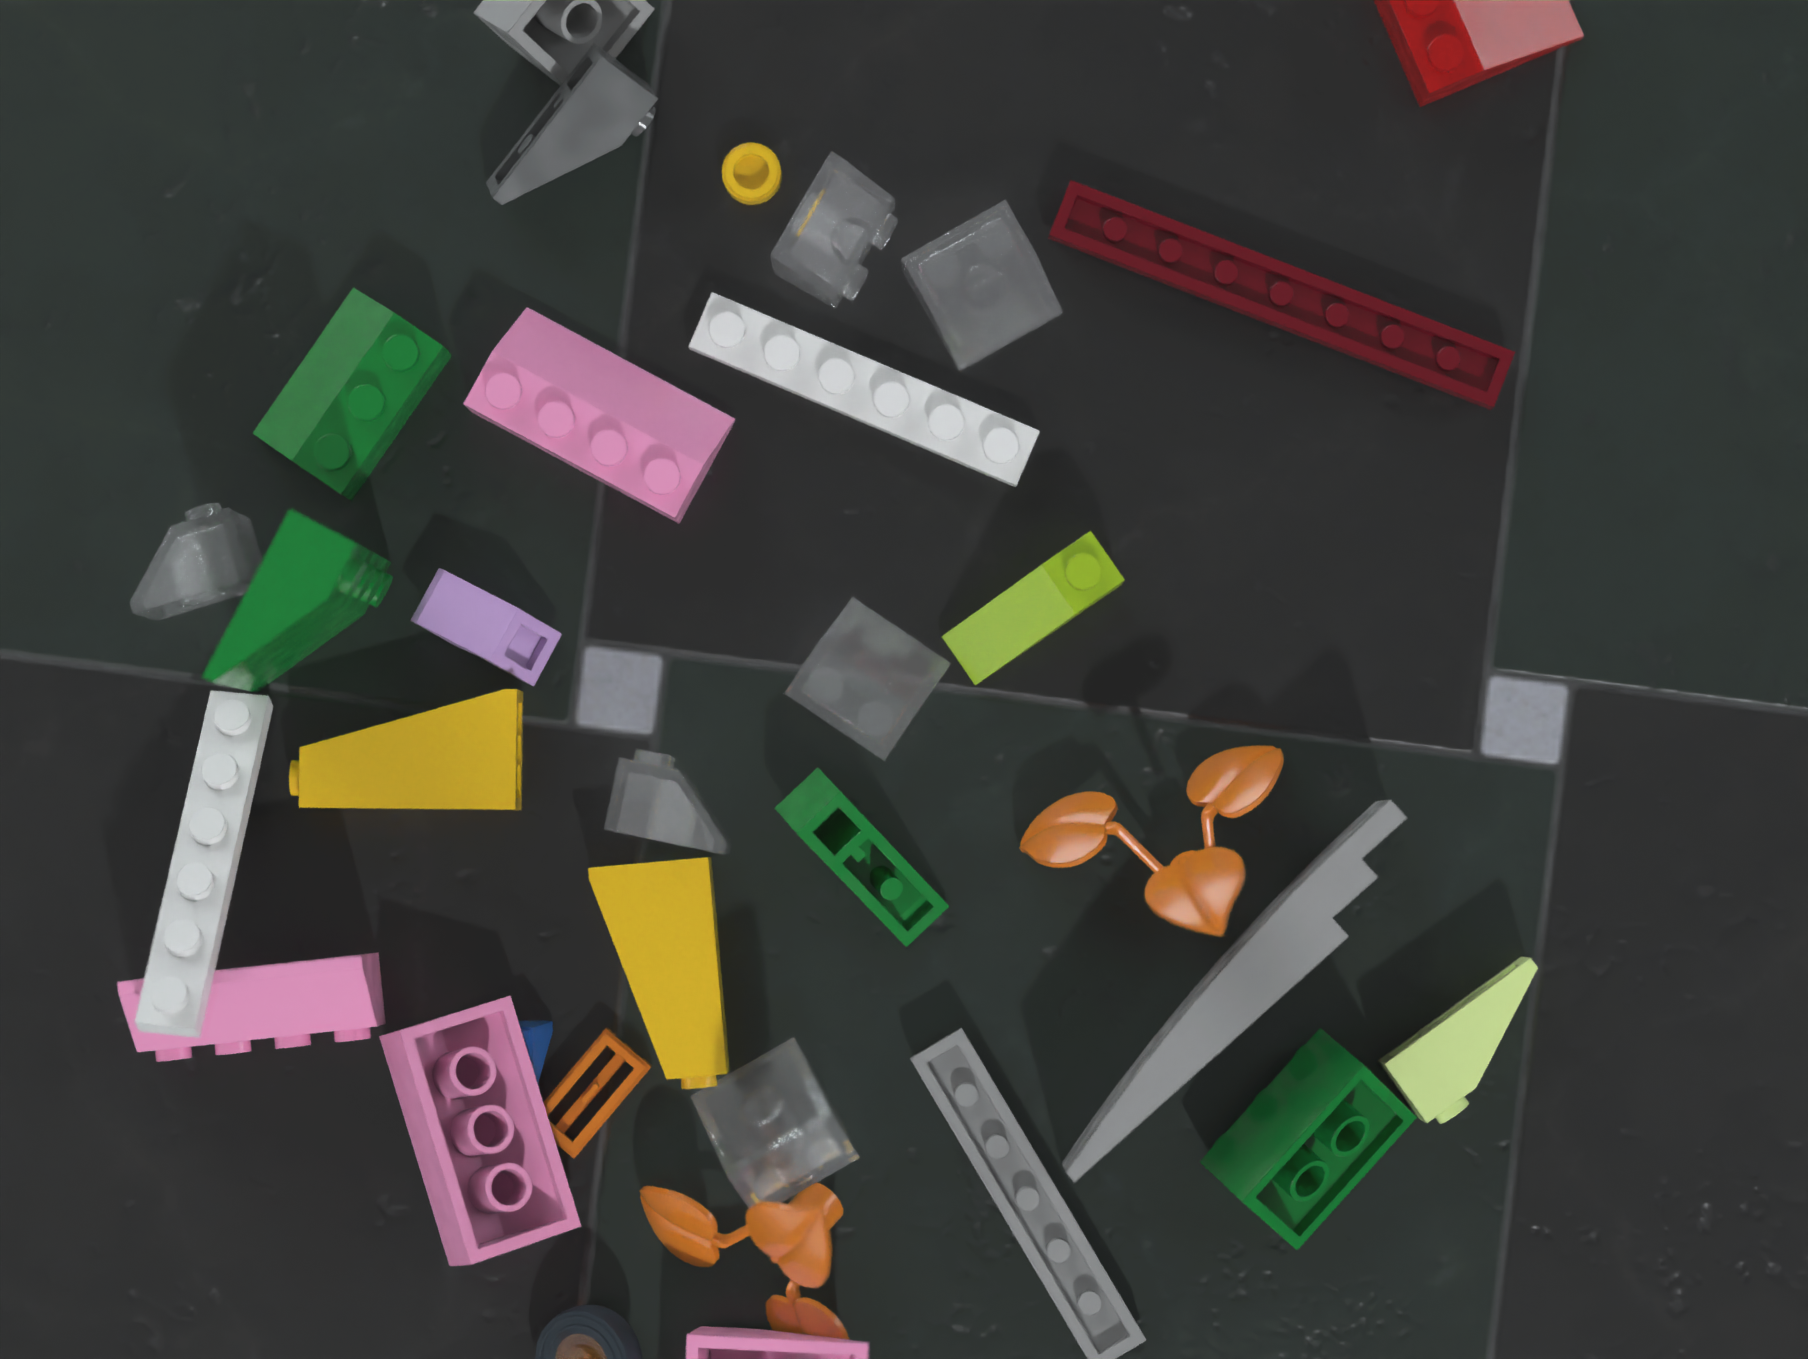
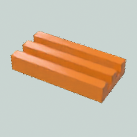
(623, 1053)

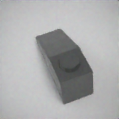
(581, 122)

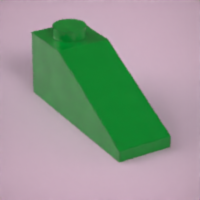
(861, 857)

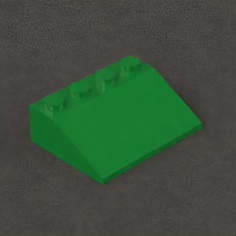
(299, 600)

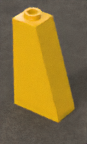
(430, 760)
(671, 956)

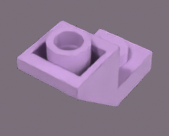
(486, 626)

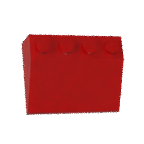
(1468, 41)

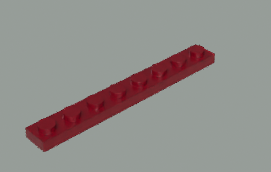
(1281, 295)

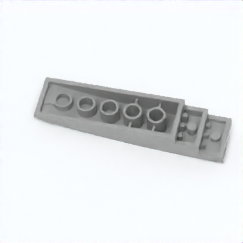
(1245, 982)

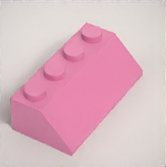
(599, 413)
(276, 1003)
(480, 1132)

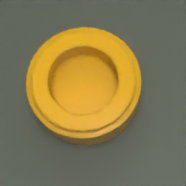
(751, 173)

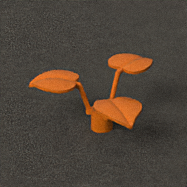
(1196, 885)
(790, 1234)

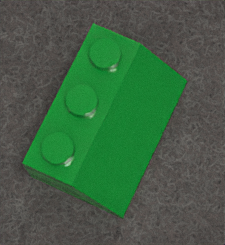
(352, 393)
(1308, 1138)

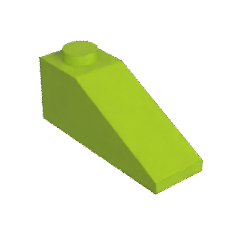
(1033, 608)

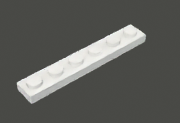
(863, 389)
(204, 865)

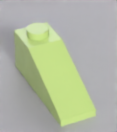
(1453, 1051)

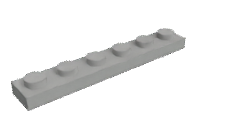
(1027, 1197)

